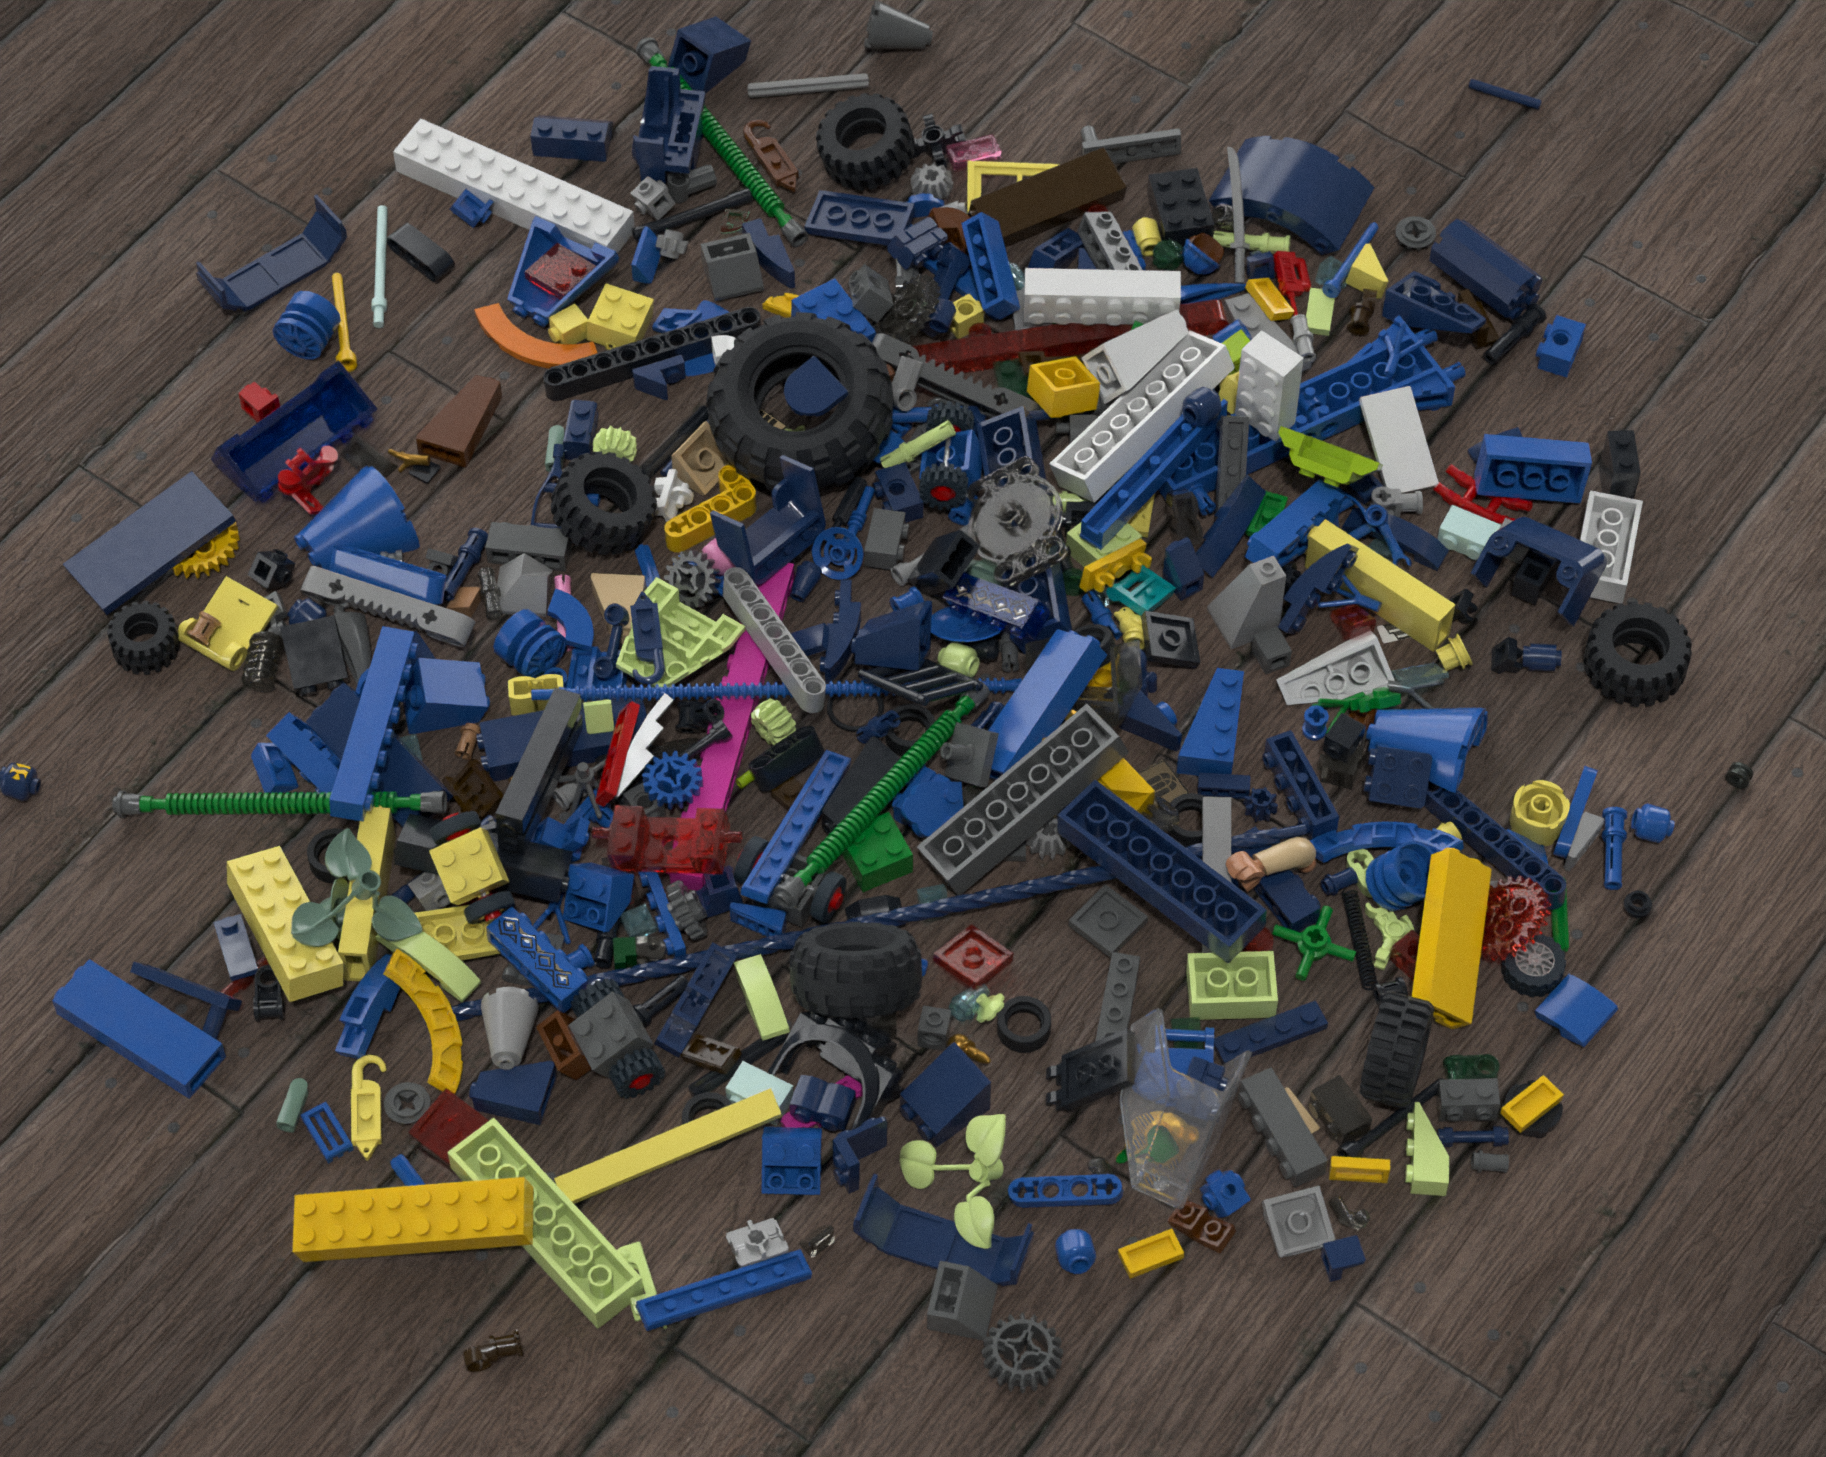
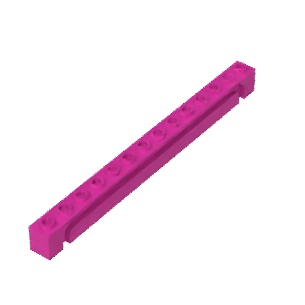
(723, 759)

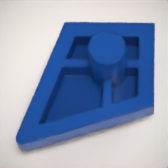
(675, 318)

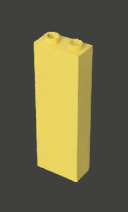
(1404, 599)
(358, 941)

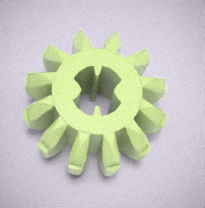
(615, 442)
(772, 721)

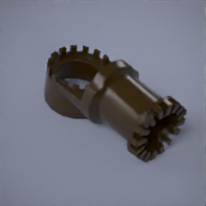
(1361, 312)
(483, 1356)

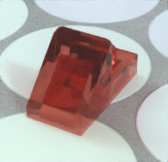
(1353, 621)

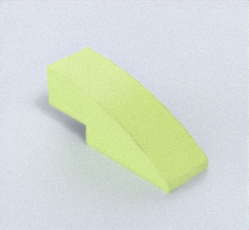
(761, 997)

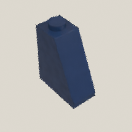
(516, 1092)

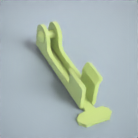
(636, 1258)

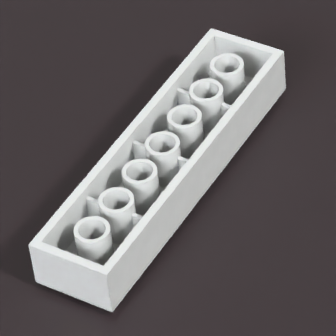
(1139, 417)

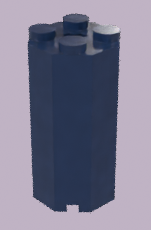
(1486, 269)

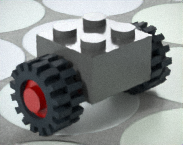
(615, 1039)

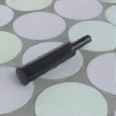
(849, 501)

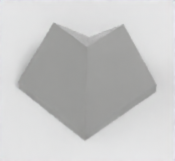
(524, 585)

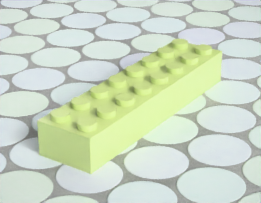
(563, 1238)

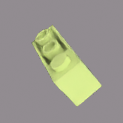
(1428, 1156)

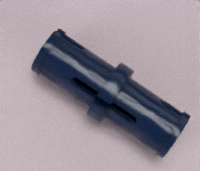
(878, 726)

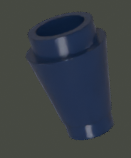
(805, 580)

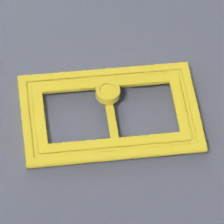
(976, 168)

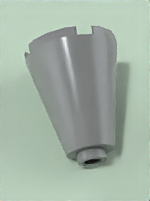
(508, 1024)

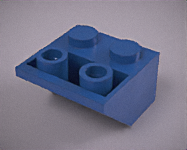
(596, 895)
(791, 1160)

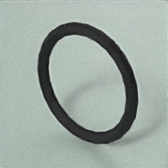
(846, 727)

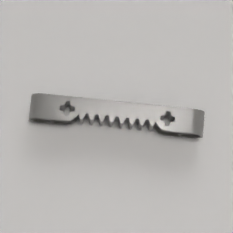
(349, 592)

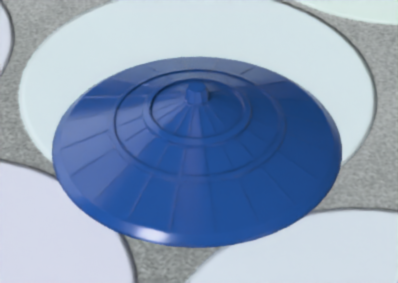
(960, 628)

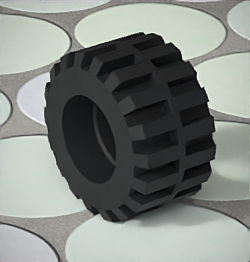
(142, 620)

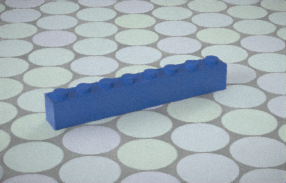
(373, 724)

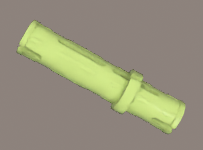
(924, 442)

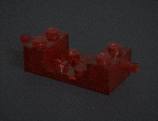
(639, 841)

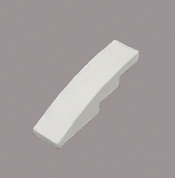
(638, 755)

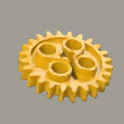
(211, 554)

